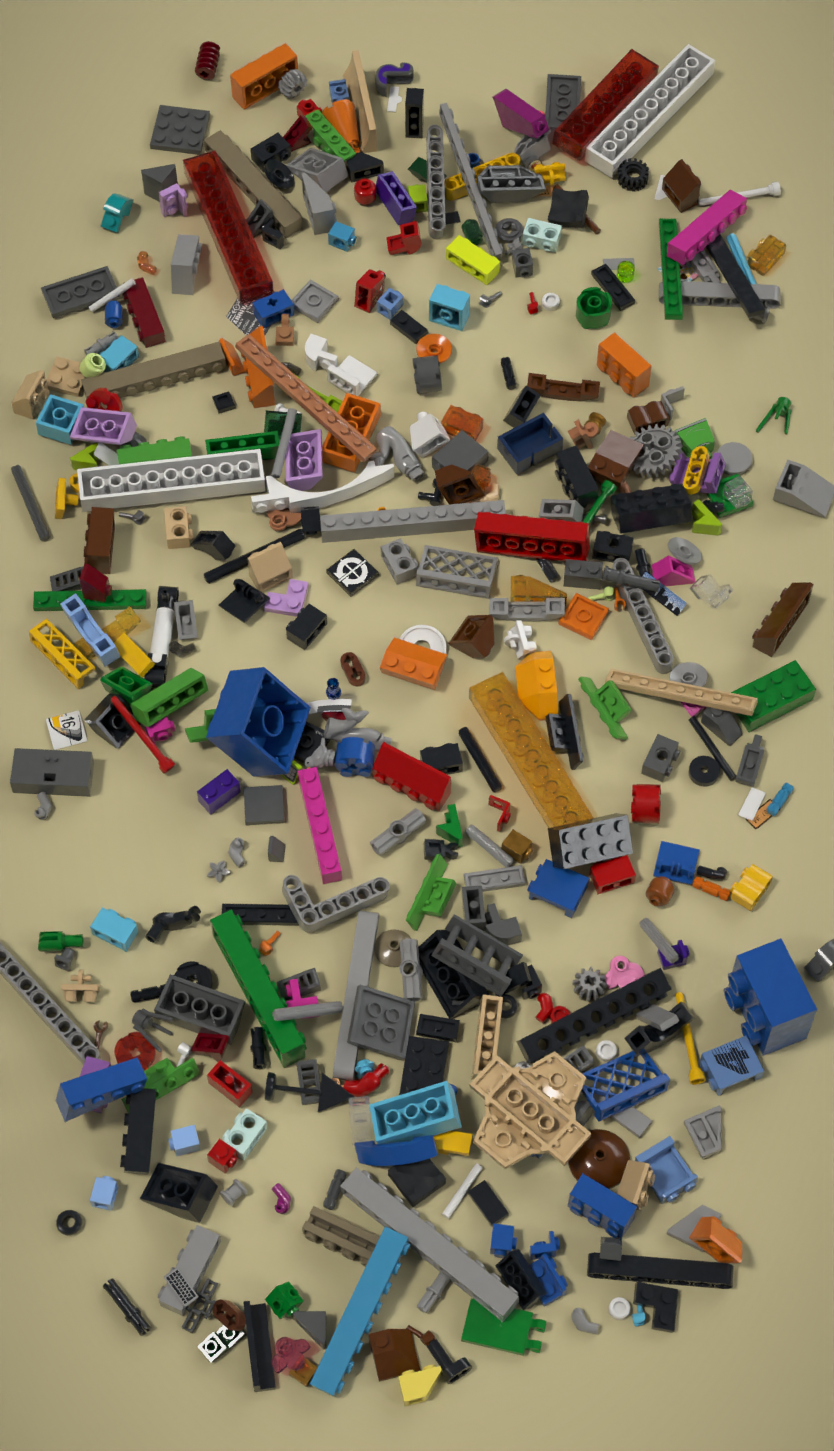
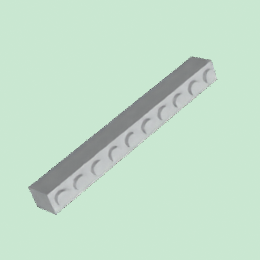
(405, 521)
(430, 1244)

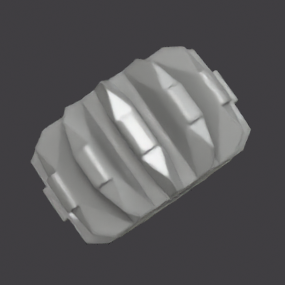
(292, 83)
(591, 978)

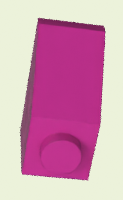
(673, 572)

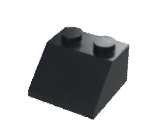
(109, 723)

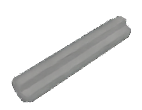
(487, 844)
(659, 940)

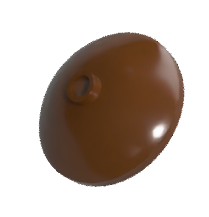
(605, 1170)

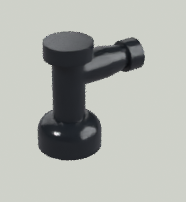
(434, 498)

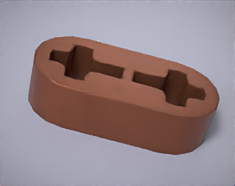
(356, 667)
(227, 1318)

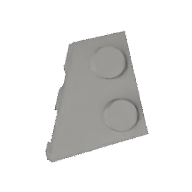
(684, 1228)

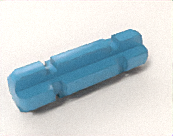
(779, 799)

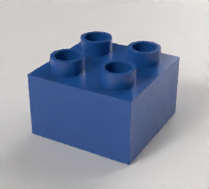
(258, 722)
(770, 997)

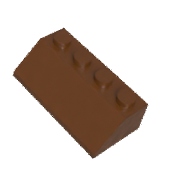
(782, 618)

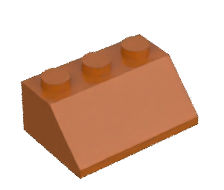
(413, 663)

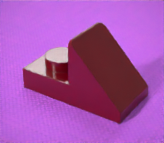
(298, 132)
(210, 1045)

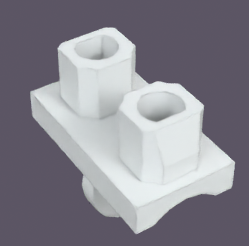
(517, 639)

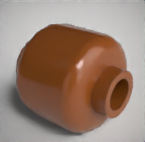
(660, 891)

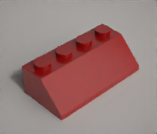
(411, 777)

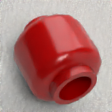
(365, 191)

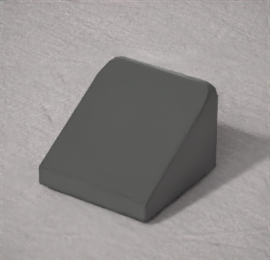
(276, 850)

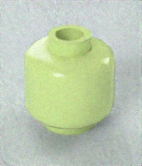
(92, 365)

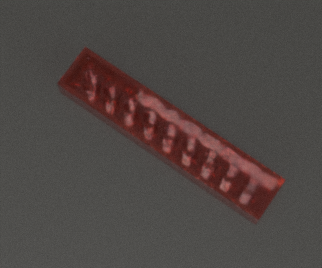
(228, 227)

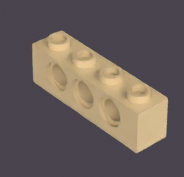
(487, 1032)

